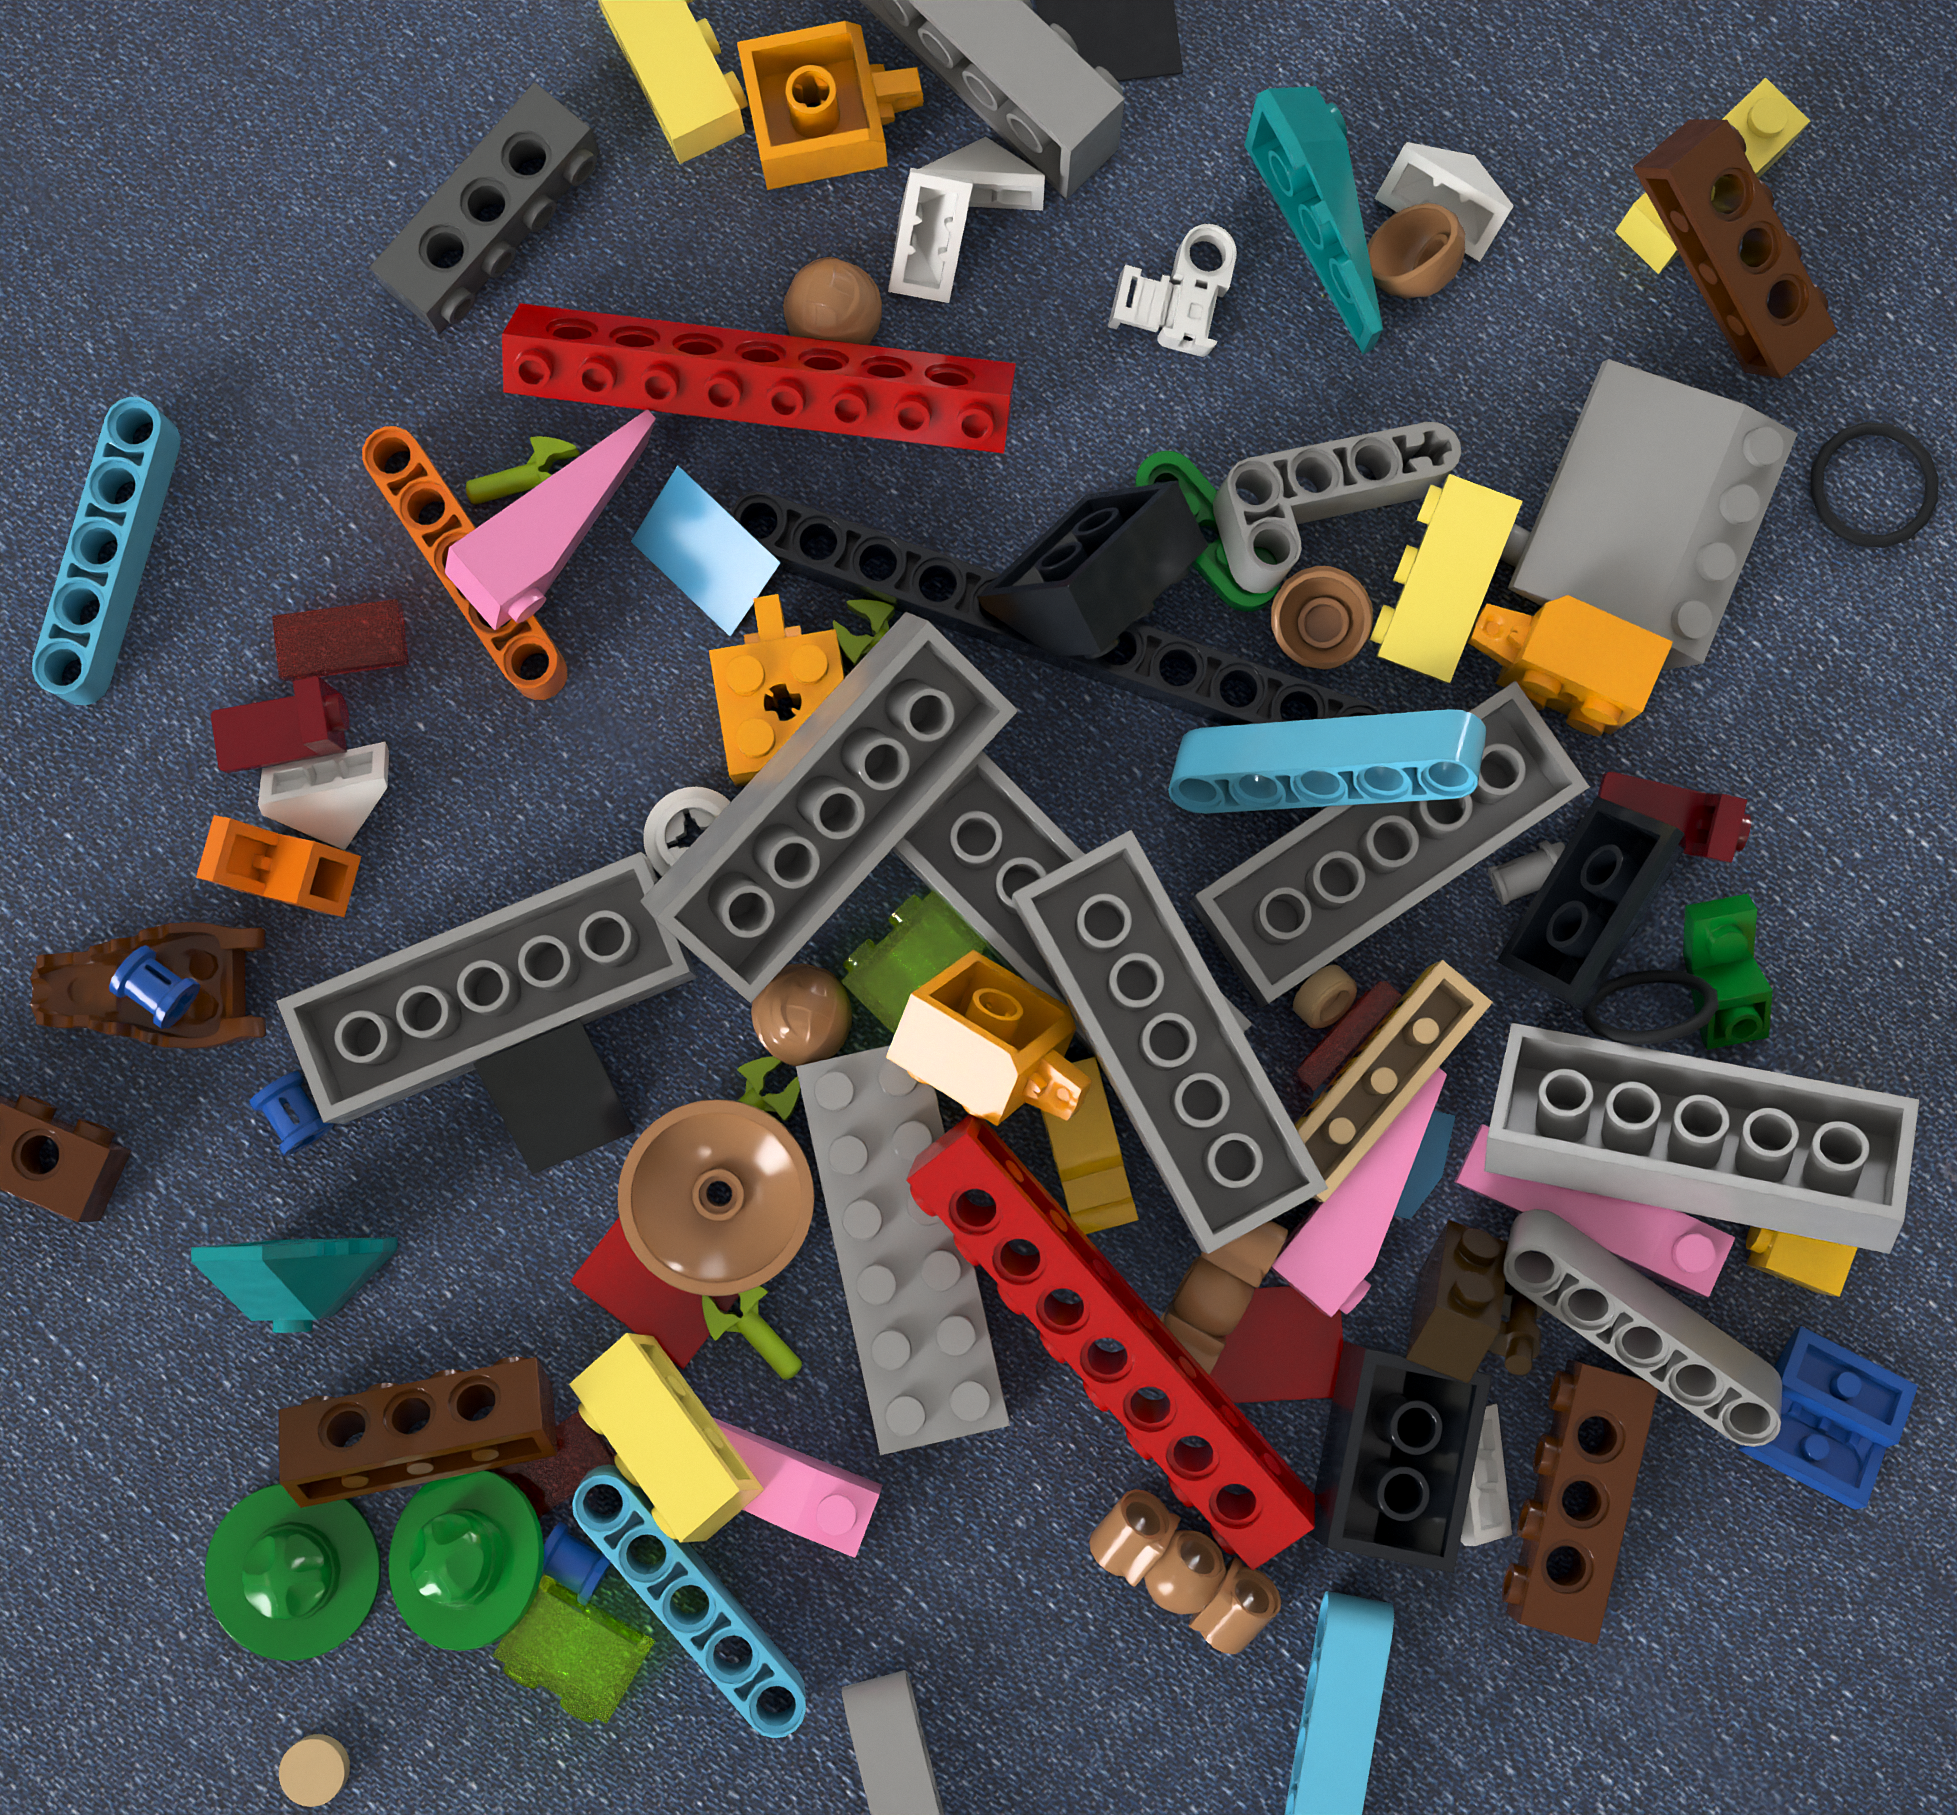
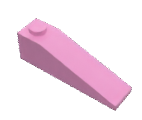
(523, 548)
(1642, 1235)
(1342, 1237)
(806, 1492)

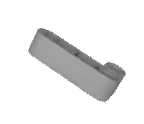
(1339, 492)

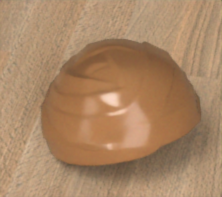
(1417, 251)
(833, 303)
(1322, 617)
(802, 1015)

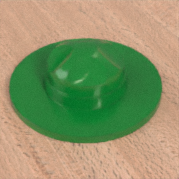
(466, 1560)
(291, 1575)

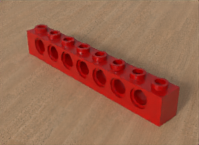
(758, 377)
(1248, 1524)

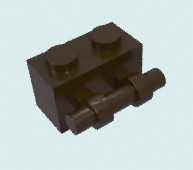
(1462, 1304)

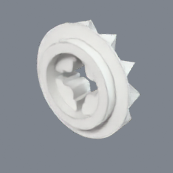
(668, 822)

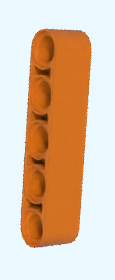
(407, 494)

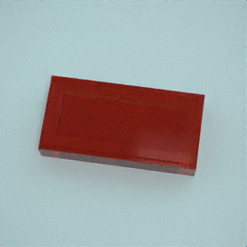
(340, 640)
(1345, 1035)
(557, 1477)

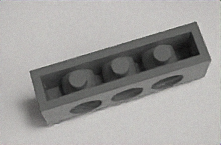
(489, 176)

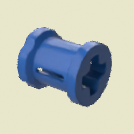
(154, 987)
(271, 1102)
(574, 1563)

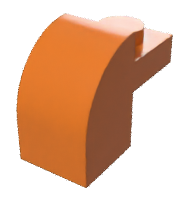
(278, 866)

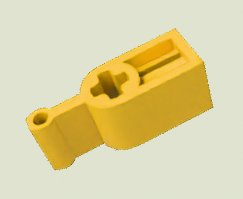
(1091, 1160)

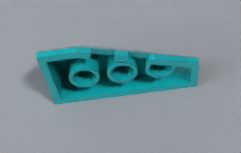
(1309, 171)
(292, 1277)

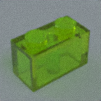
(921, 945)
(574, 1652)

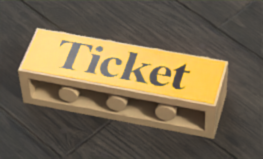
(1388, 1071)

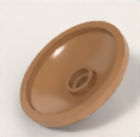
(688, 1235)

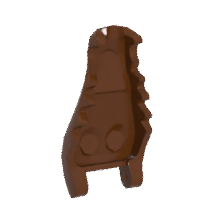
(75, 992)

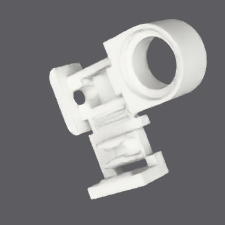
(1180, 307)

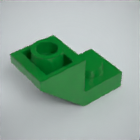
(1721, 951)

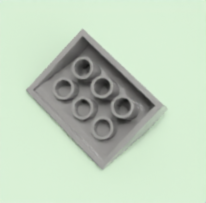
(1655, 507)

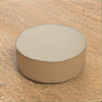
(1325, 997)
(314, 1770)

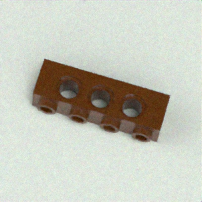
(1708, 234)
(86, 1165)
(517, 1430)
(1578, 1600)

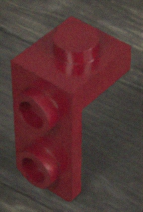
(281, 728)
(1711, 821)

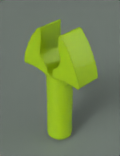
(522, 477)
(878, 615)
(755, 1073)
(754, 1329)

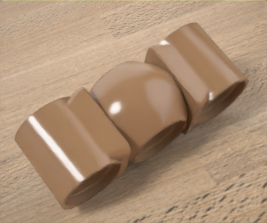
(1219, 1291)
(1184, 1571)

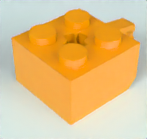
(854, 101)
(1574, 660)
(759, 673)
(990, 1042)

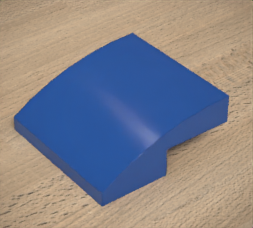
(1834, 1418)

